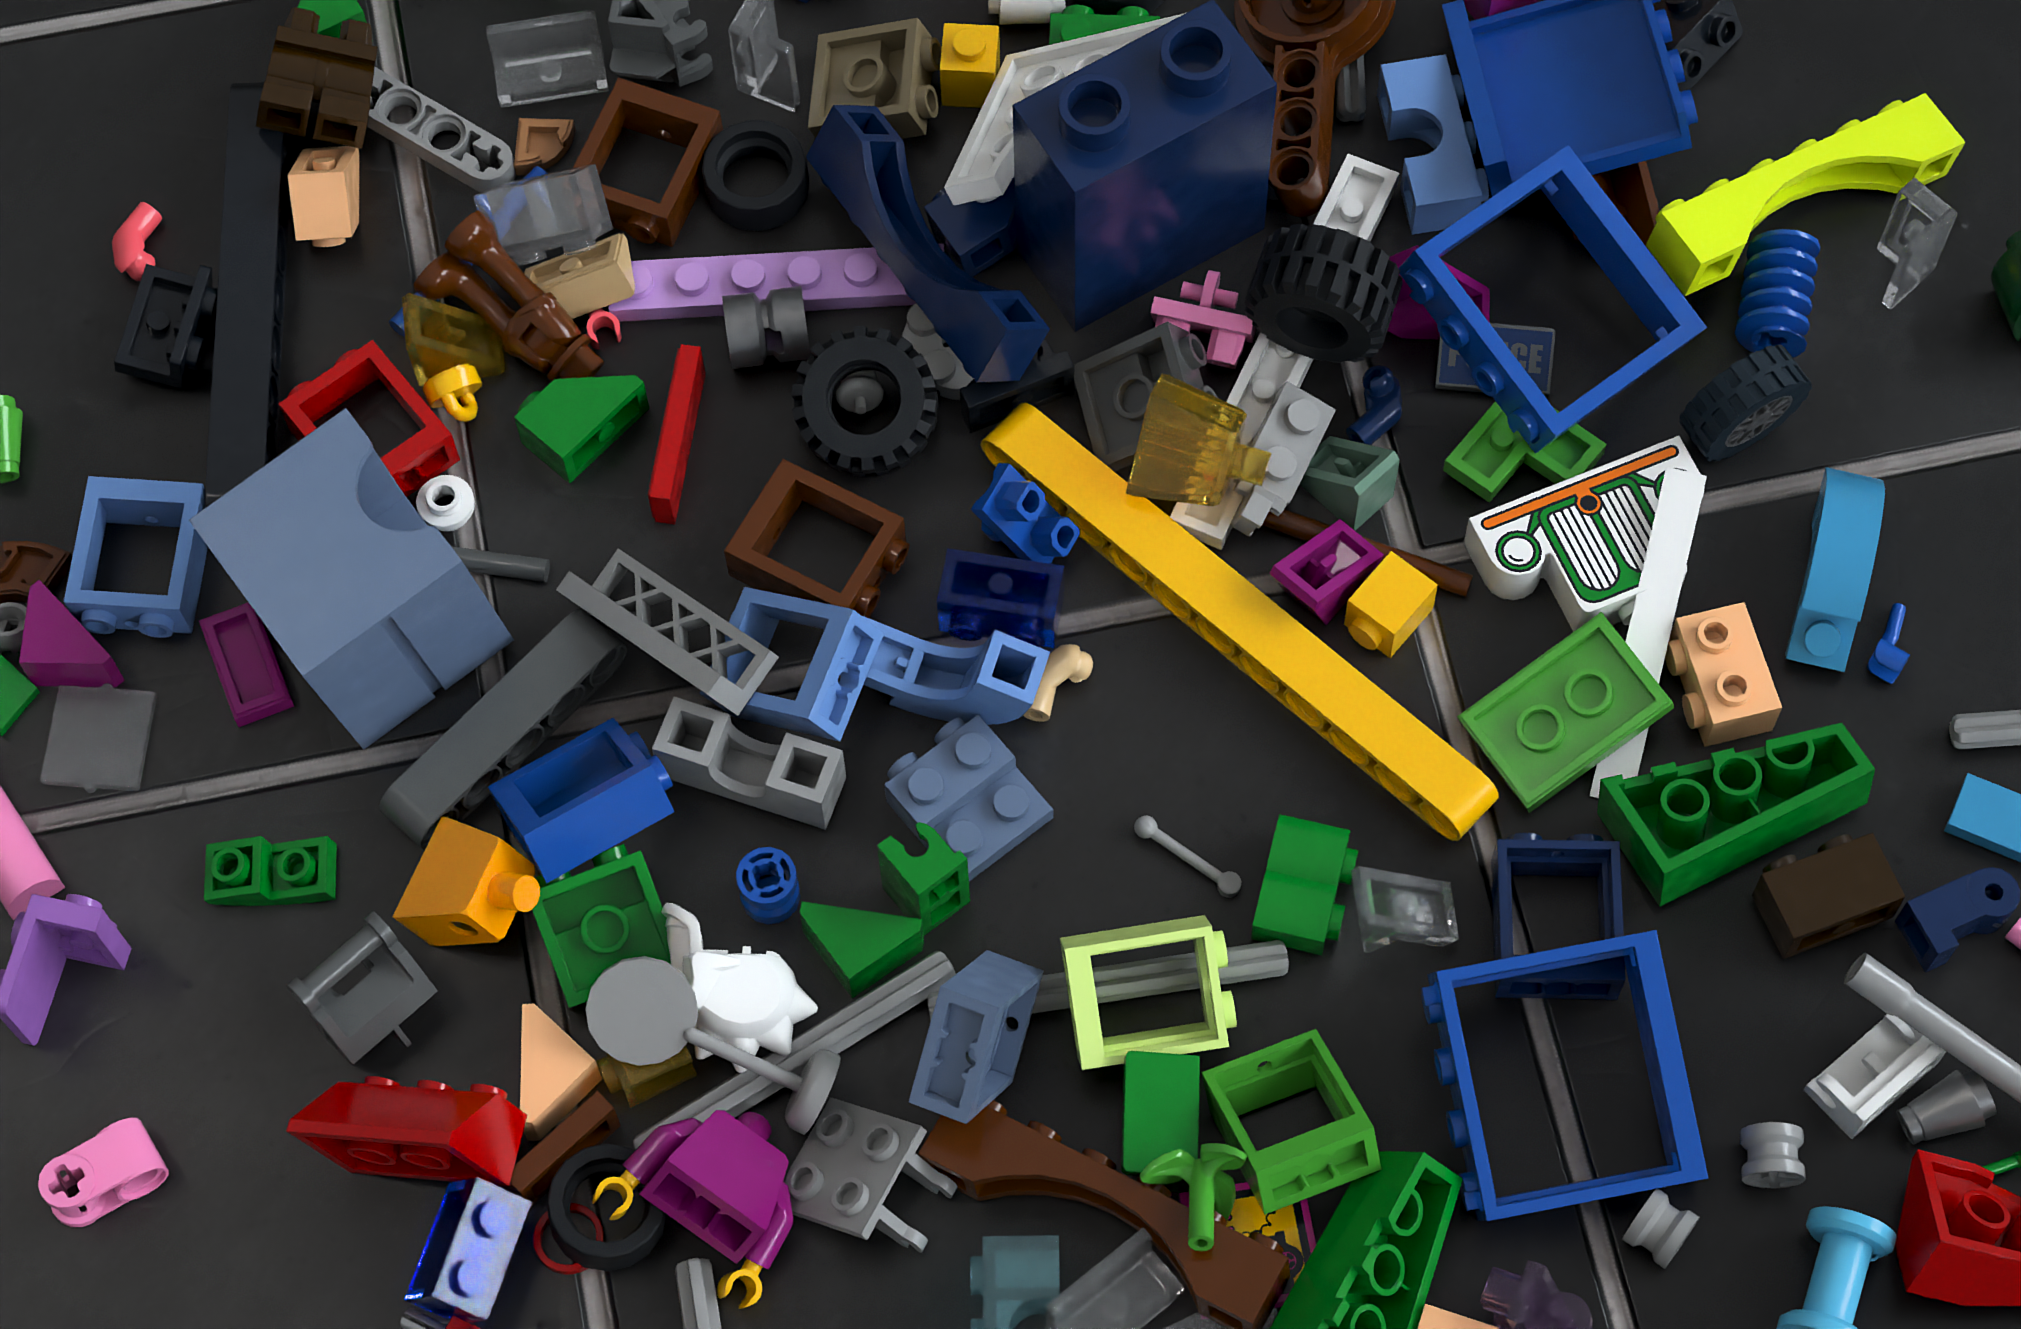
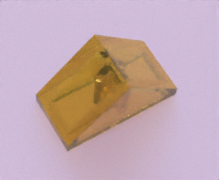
(448, 337)

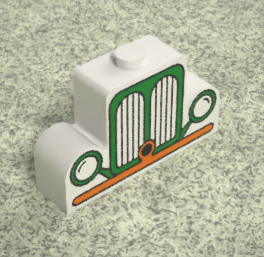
(1578, 536)

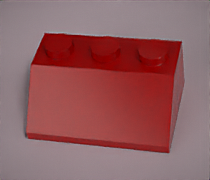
(414, 1130)

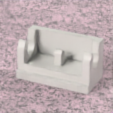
(1873, 1074)

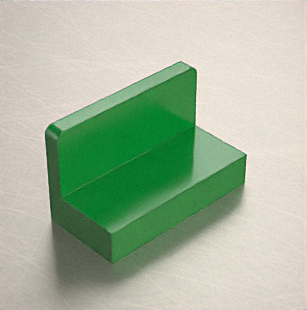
(1159, 1109)

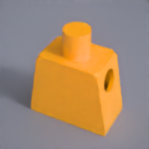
(466, 887)

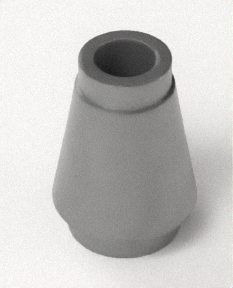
(1948, 1107)

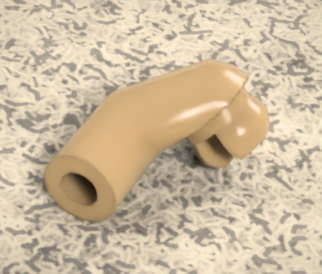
(1063, 663)

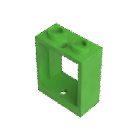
(1310, 1160)

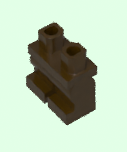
(323, 71)

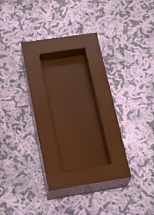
(583, 1128)

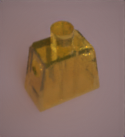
(1192, 447)

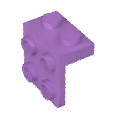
(41, 944)

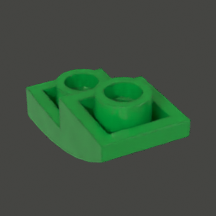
(270, 874)

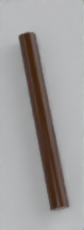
(1307, 528)

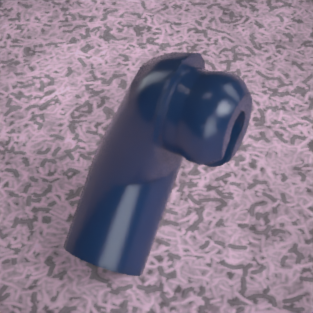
(1382, 406)

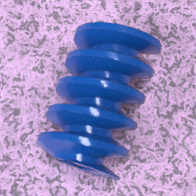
(1777, 291)

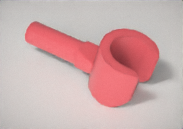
(600, 319)

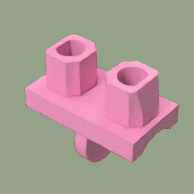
(1227, 329)

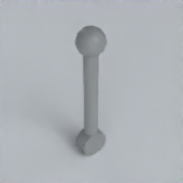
(1227, 883)

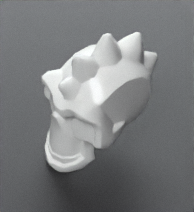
(738, 995)

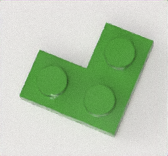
(1494, 453)

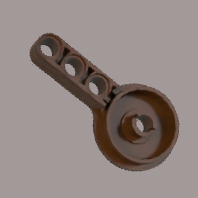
(1303, 46)

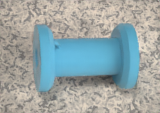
(1846, 1249)

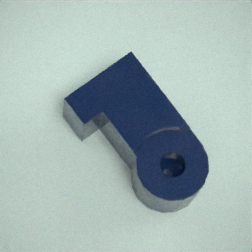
(1967, 905)

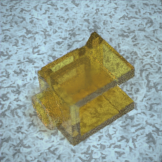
(646, 1081)

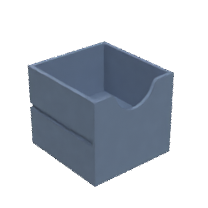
(352, 579)

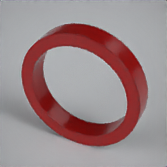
(537, 1240)

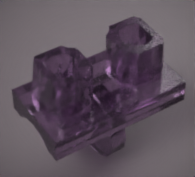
(1532, 1301)

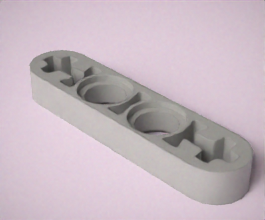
(429, 121)

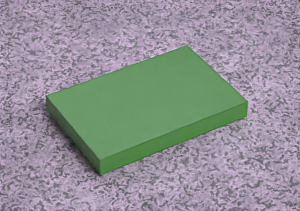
(1565, 712)

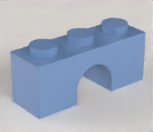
(1424, 103)

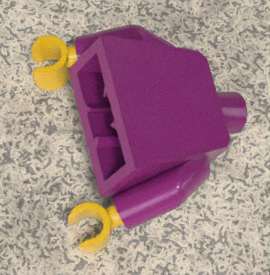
(719, 1185)

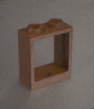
(666, 119)
(771, 513)

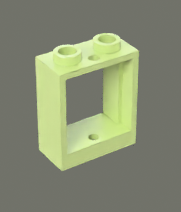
(1217, 1006)

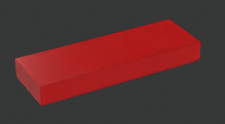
(676, 434)

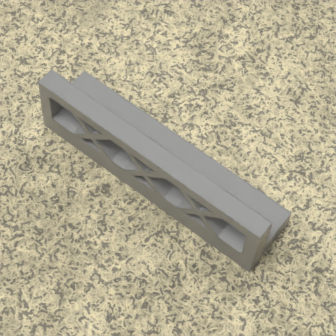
(655, 639)

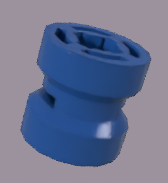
(769, 898)

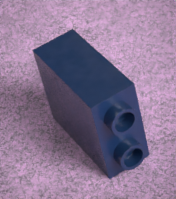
(1143, 164)

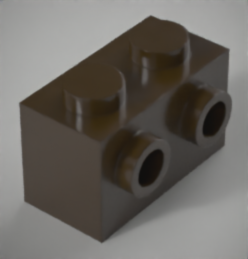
(1827, 893)

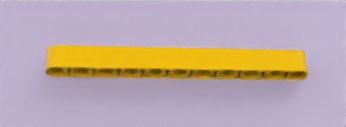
(1246, 625)

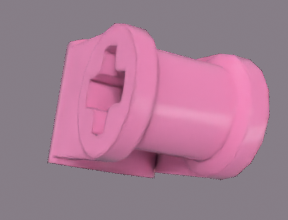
(108, 1171)

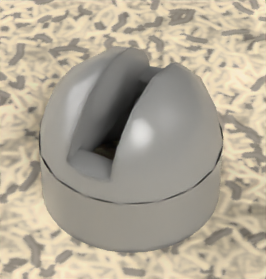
(11, 614)

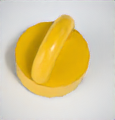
(450, 387)

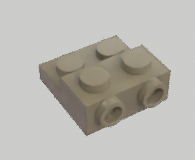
(881, 68)

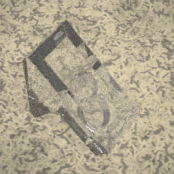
(1403, 908)

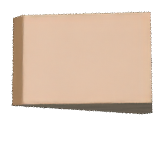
(553, 1072)

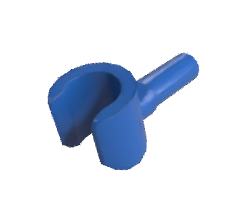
(1887, 658)

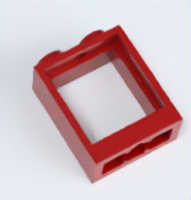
(411, 462)

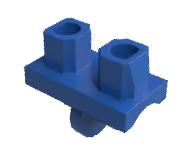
(1023, 519)

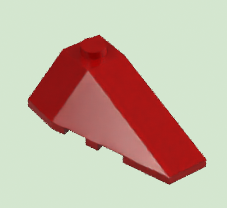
(1959, 1234)

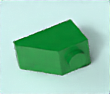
(579, 419)

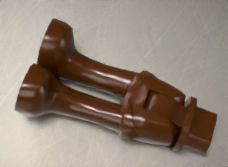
(537, 332)

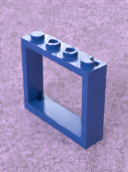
(1614, 249)
(1662, 1059)

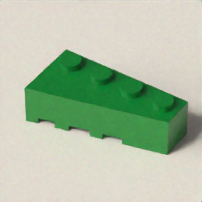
(1725, 811)
(1377, 1249)

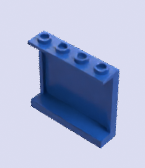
(1572, 78)

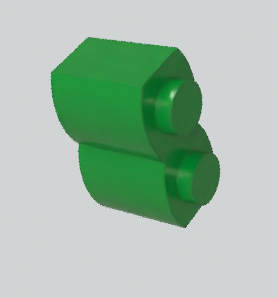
(1302, 885)

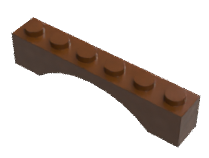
(1001, 1157)

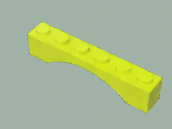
(1706, 235)

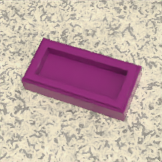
(246, 664)

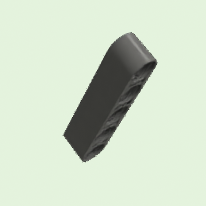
(504, 727)

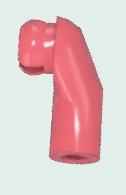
(130, 239)

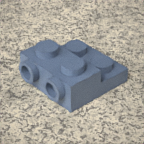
(967, 794)

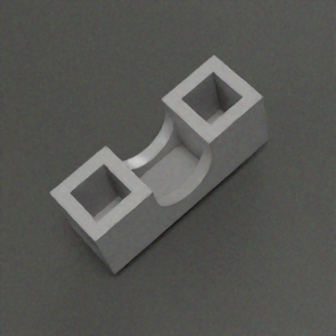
(711, 754)

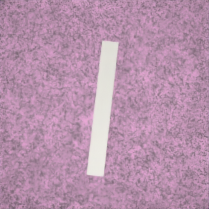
(1657, 605)

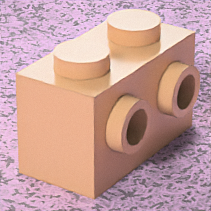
(1722, 675)

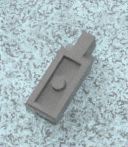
(1292, 436)

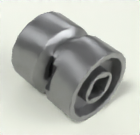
(766, 327)

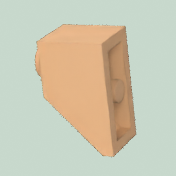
(325, 194)

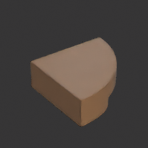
(542, 143)

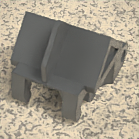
(652, 39)
(373, 1005)

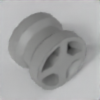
(1772, 1155)
(1660, 1228)

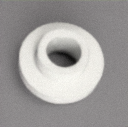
(452, 515)

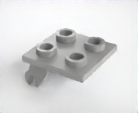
(852, 1167)

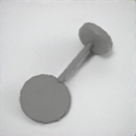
(649, 1012)

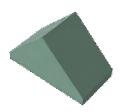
(1351, 478)

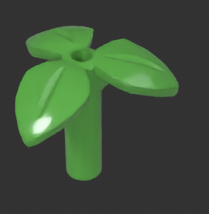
(1208, 1185)

